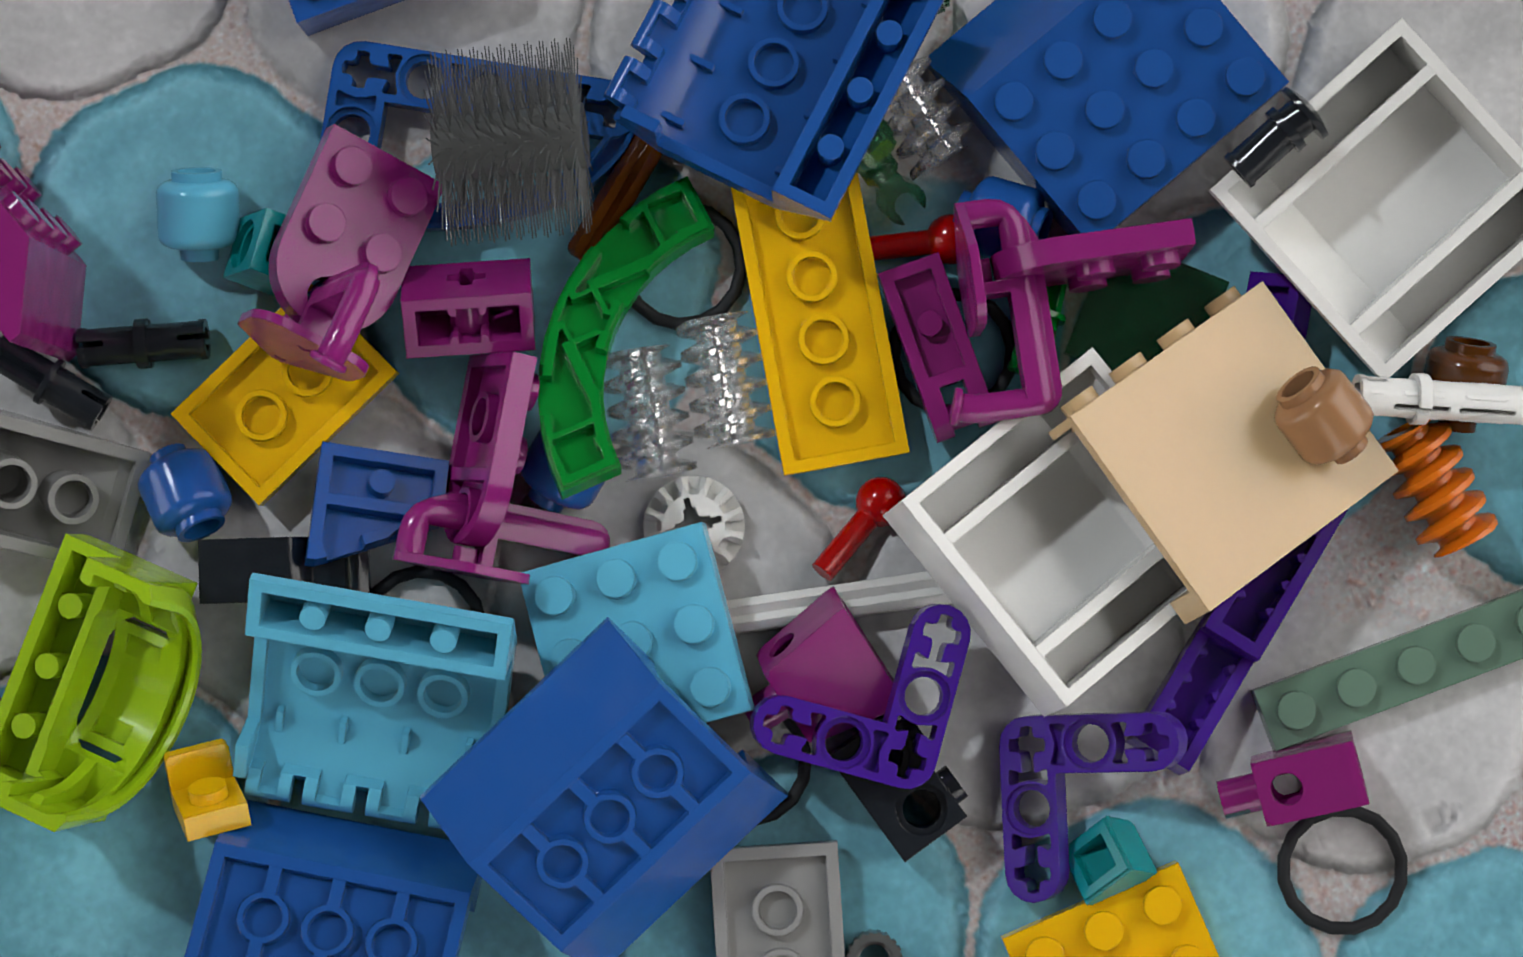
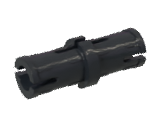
(143, 343)

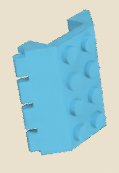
(365, 694)

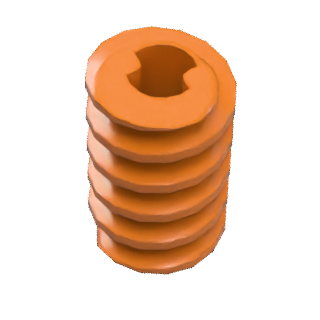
(1438, 487)

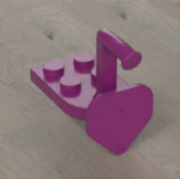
(354, 233)
(1022, 275)
(481, 479)

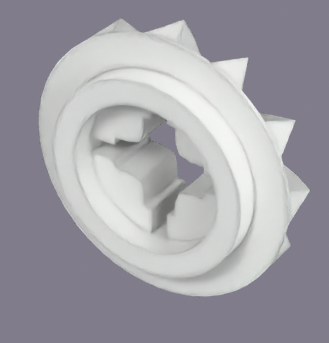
(709, 499)

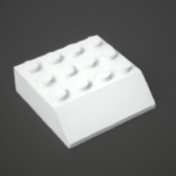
(1393, 210)
(1041, 551)

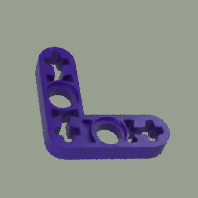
(877, 736)
(1061, 757)

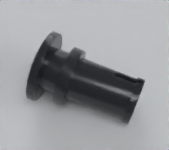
(1276, 137)

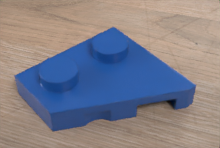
(364, 498)

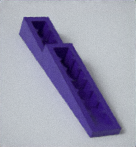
(1226, 647)

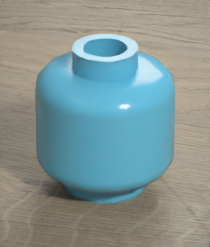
(197, 213)

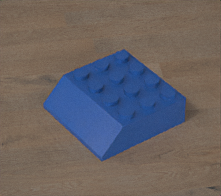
(1104, 94)

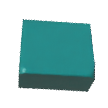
(1109, 859)

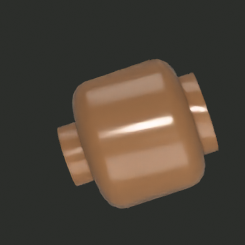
(1323, 416)

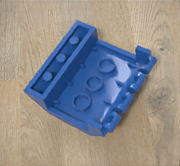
(770, 89)

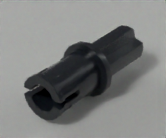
(53, 383)

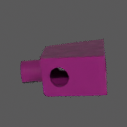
(825, 662)
(1328, 776)

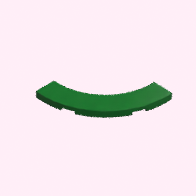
(588, 320)

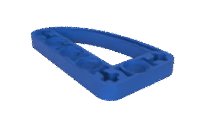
(372, 105)

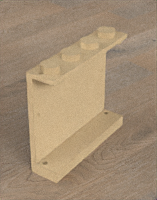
(1201, 453)

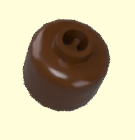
(1466, 361)

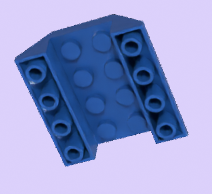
(599, 799)
(331, 890)

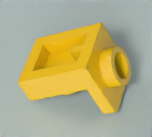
(204, 790)

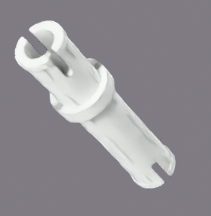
(1428, 399)

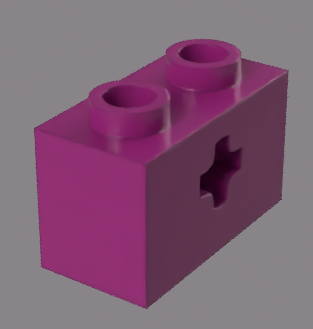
(468, 308)

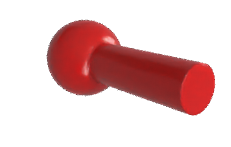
(937, 238)
(872, 502)

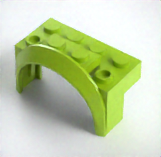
(137, 702)

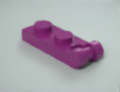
(932, 337)

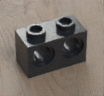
(887, 801)

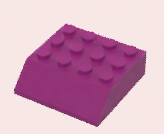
(38, 271)

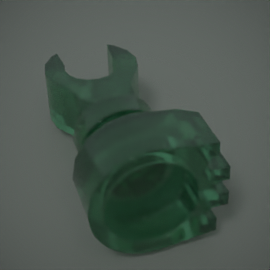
(880, 171)

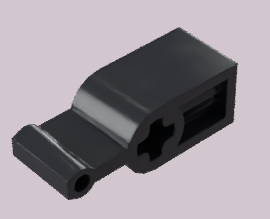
(228, 565)

